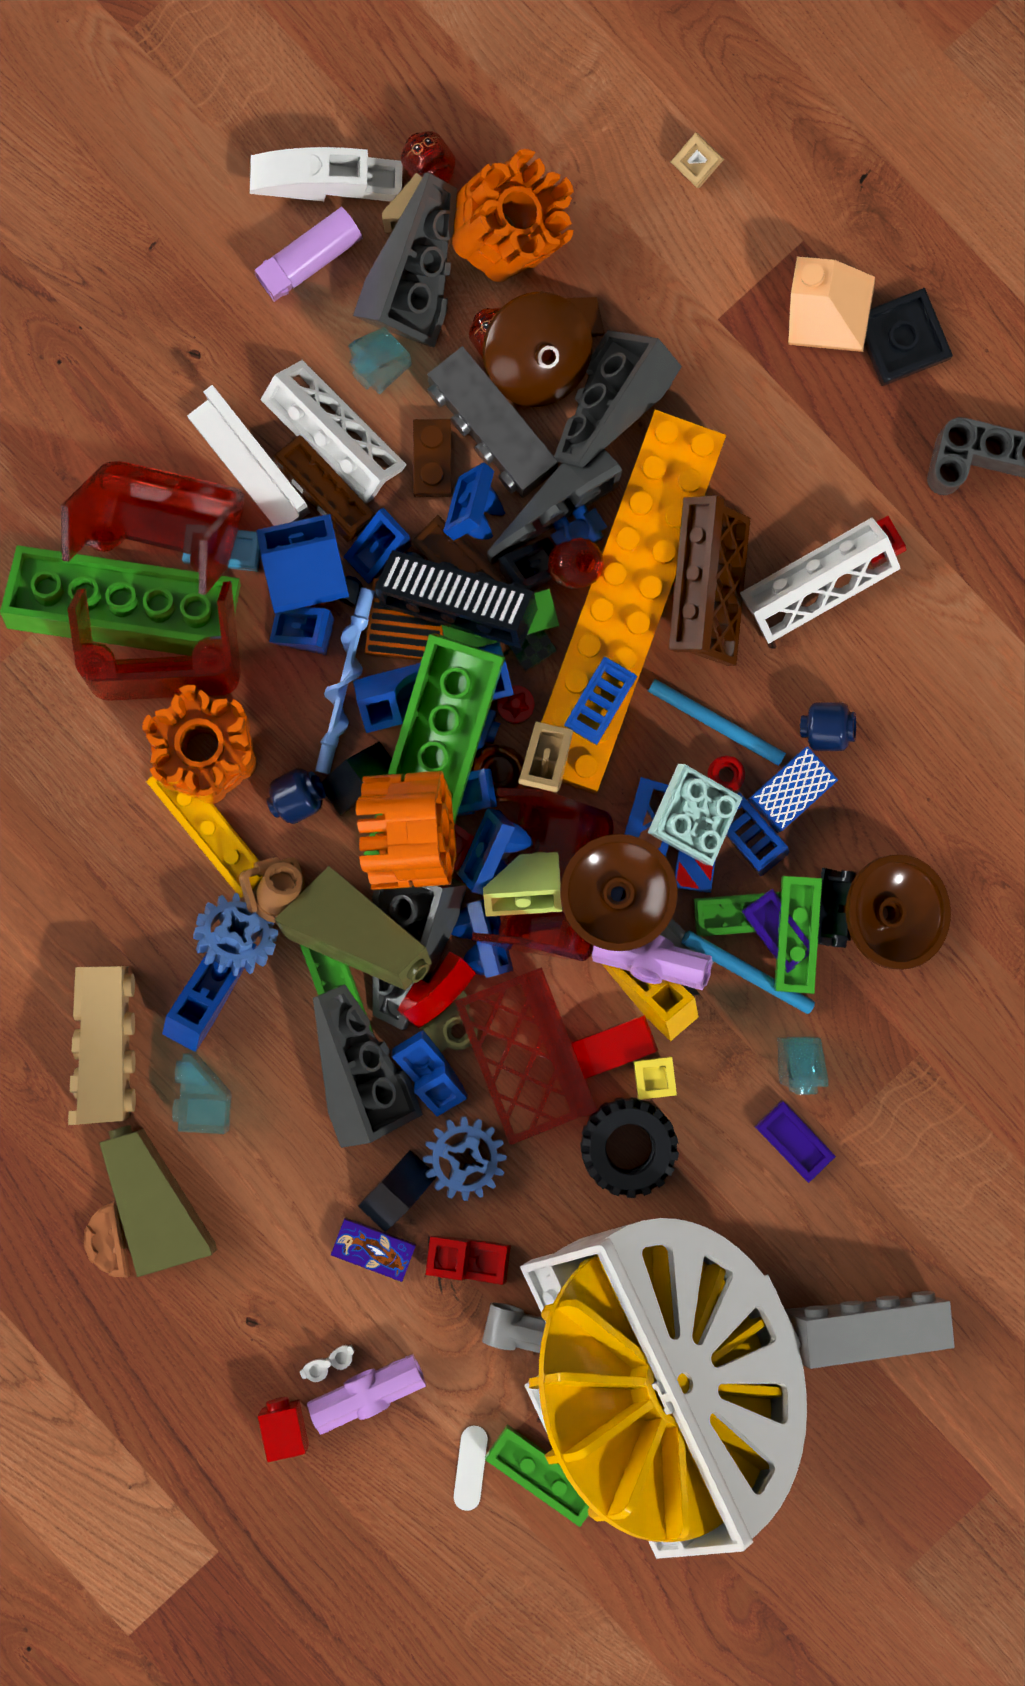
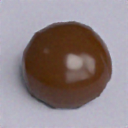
(504, 765)

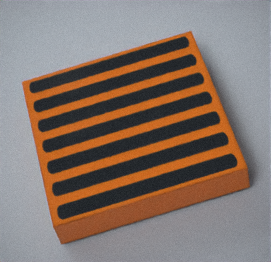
(397, 633)

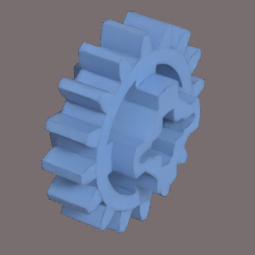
(229, 948)
(458, 1175)

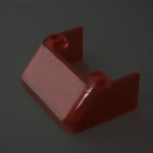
(156, 510)
(211, 667)
(559, 827)

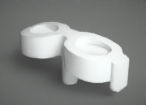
(318, 1369)

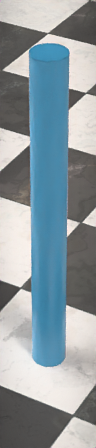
(716, 722)
(746, 971)

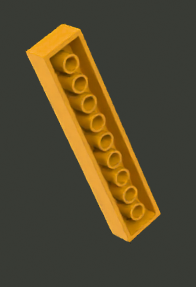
(634, 583)

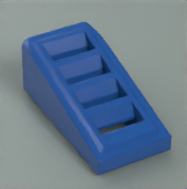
(615, 671)
(773, 857)

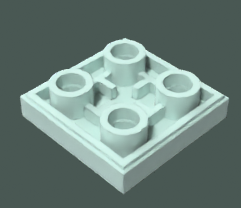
(695, 814)

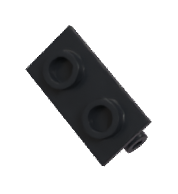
(832, 922)

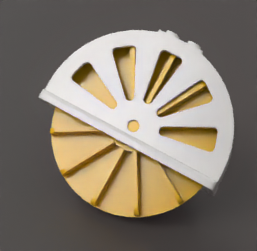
(669, 1384)

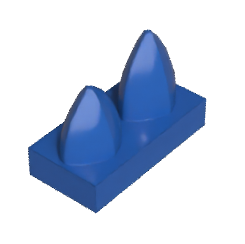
(470, 500)
(493, 839)
(482, 957)

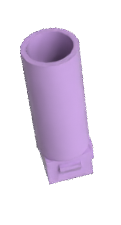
(308, 254)

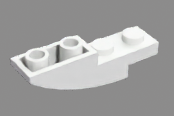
(323, 172)

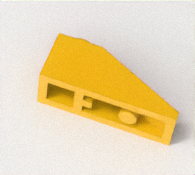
(663, 1004)

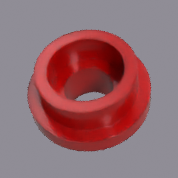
(732, 764)

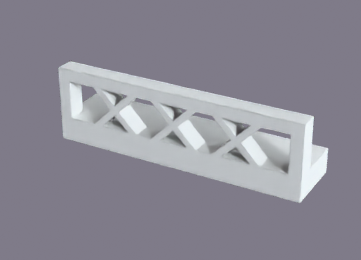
(326, 432)
(247, 460)
(818, 574)

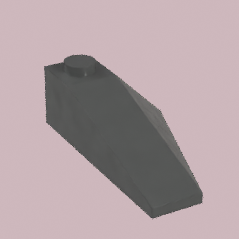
(409, 275)
(623, 383)
(558, 498)
(429, 917)
(360, 1080)

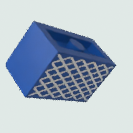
(792, 789)

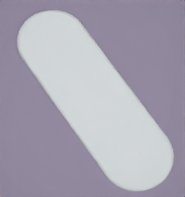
(470, 1468)

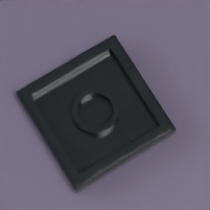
(905, 337)

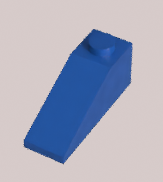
(199, 1004)

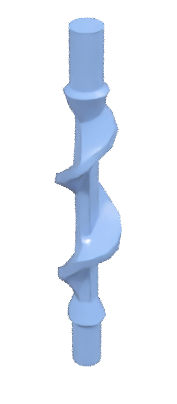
(351, 671)

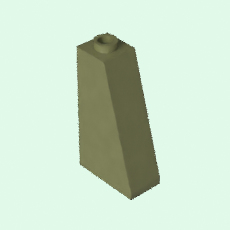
(354, 931)
(152, 1207)

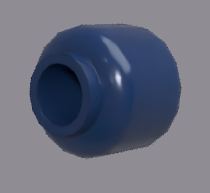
(828, 726)
(296, 795)

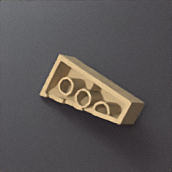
(102, 1045)

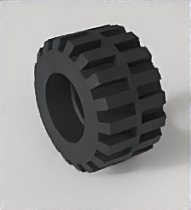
(652, 1171)

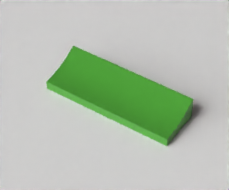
(125, 600)
(446, 713)

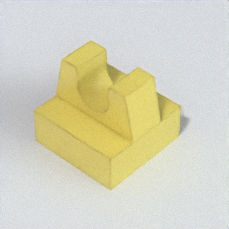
(655, 1078)

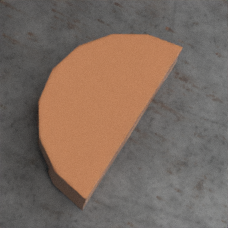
(106, 1242)

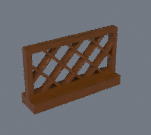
(696, 591)

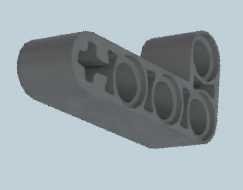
(974, 452)

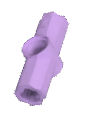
(660, 962)
(366, 1394)

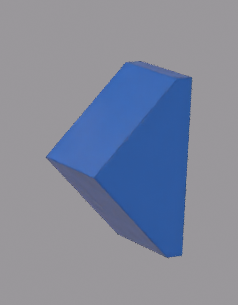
(375, 544)
(303, 629)

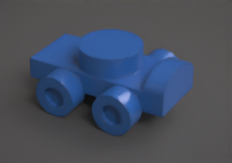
(586, 526)

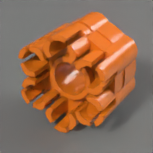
(530, 202)
(196, 714)
(415, 830)

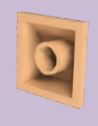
(829, 305)

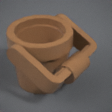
(276, 890)

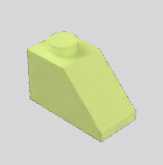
(525, 886)

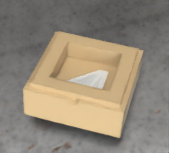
(697, 160)

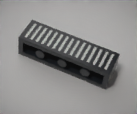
(456, 598)

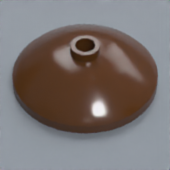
(519, 338)
(622, 863)
(916, 912)

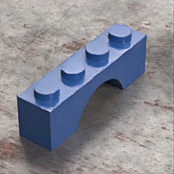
(386, 695)

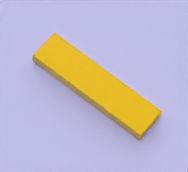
(211, 834)

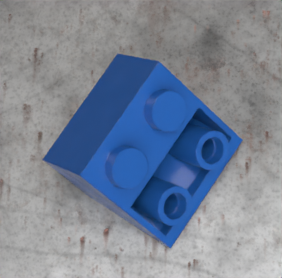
(302, 563)

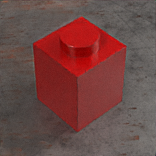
(283, 1429)

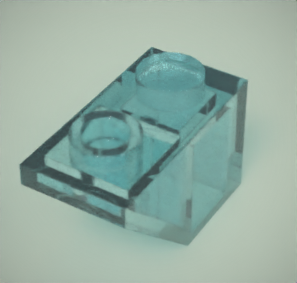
(378, 359)
(802, 1064)
(203, 1098)

